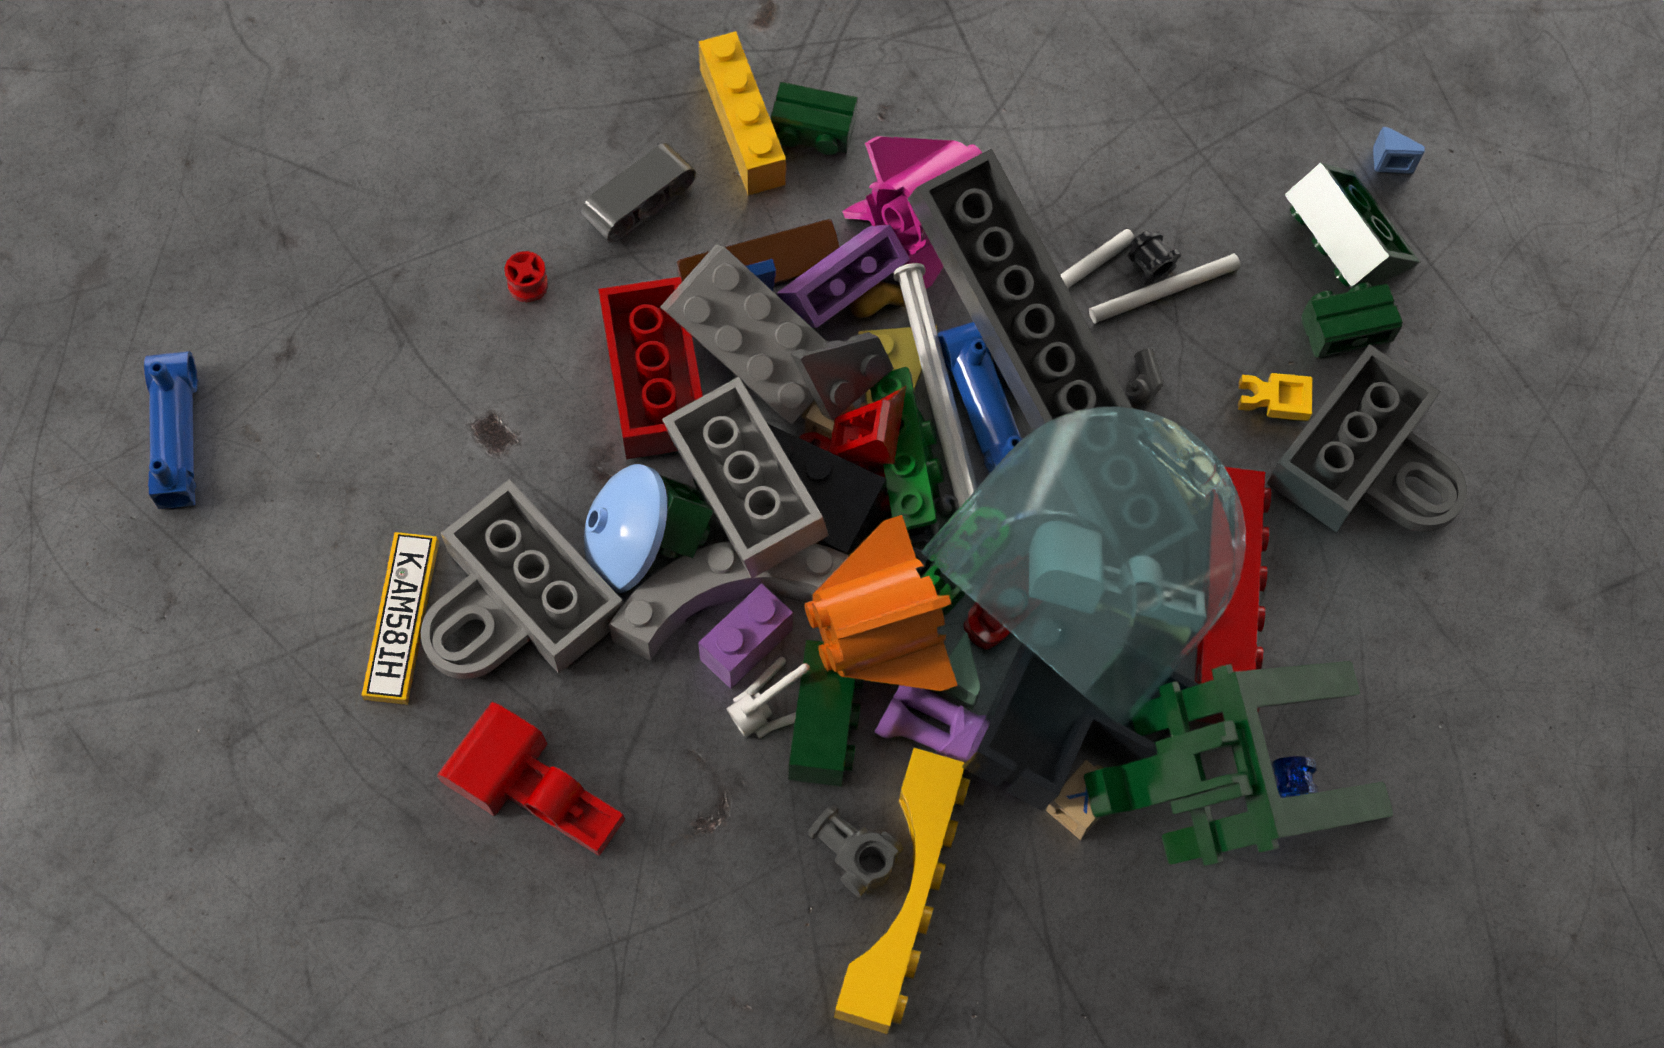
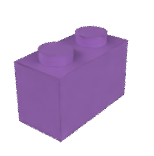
(746, 635)

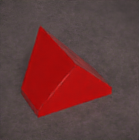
(869, 431)

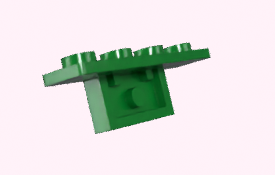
(915, 474)

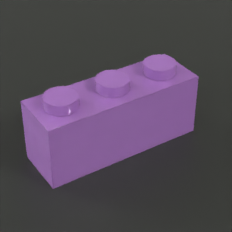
(845, 275)

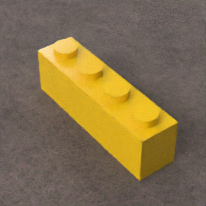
(742, 113)

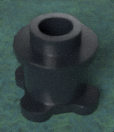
(1152, 256)

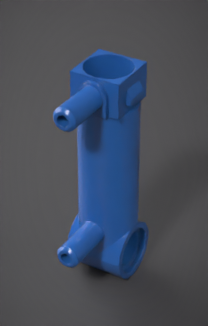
(171, 385)
(981, 392)

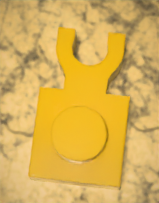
(1283, 395)

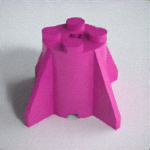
(899, 169)

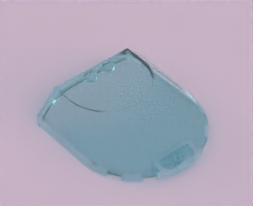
(1102, 549)

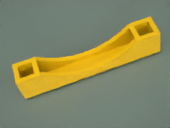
(875, 978)

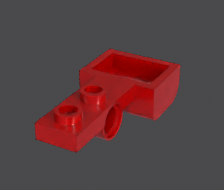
(501, 764)

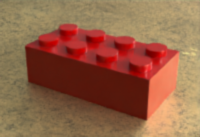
(649, 363)

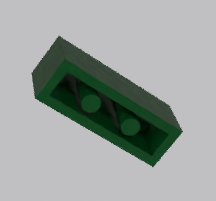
(823, 723)

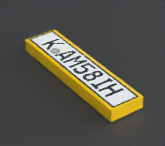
(400, 618)

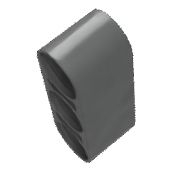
(638, 192)

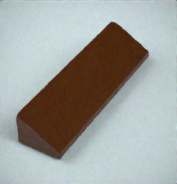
(791, 250)

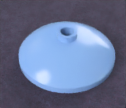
(626, 526)

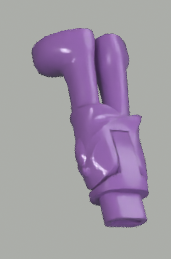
(901, 722)

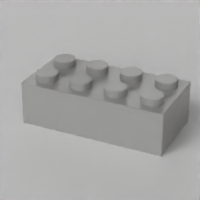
(746, 329)
(746, 477)

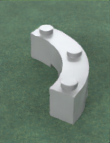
(710, 580)

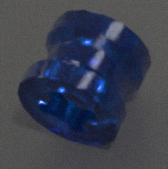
(1295, 775)

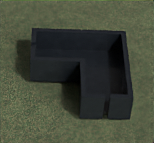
(1040, 726)

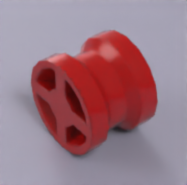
(523, 266)

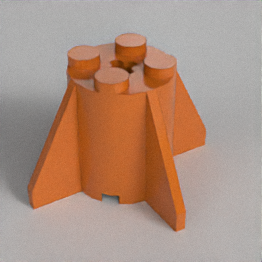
(882, 616)

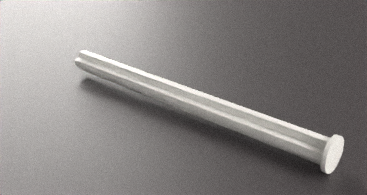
(937, 380)

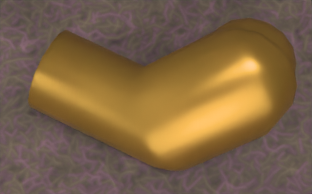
(876, 298)

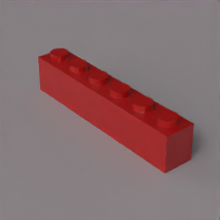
(1235, 633)

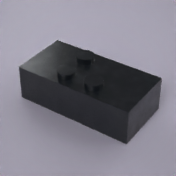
(840, 489)

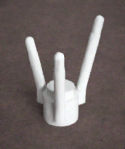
(751, 709)

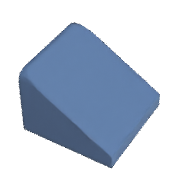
(1396, 152)

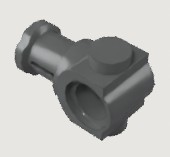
(852, 846)

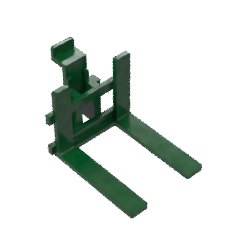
(1180, 776)

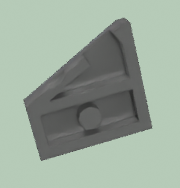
(843, 371)

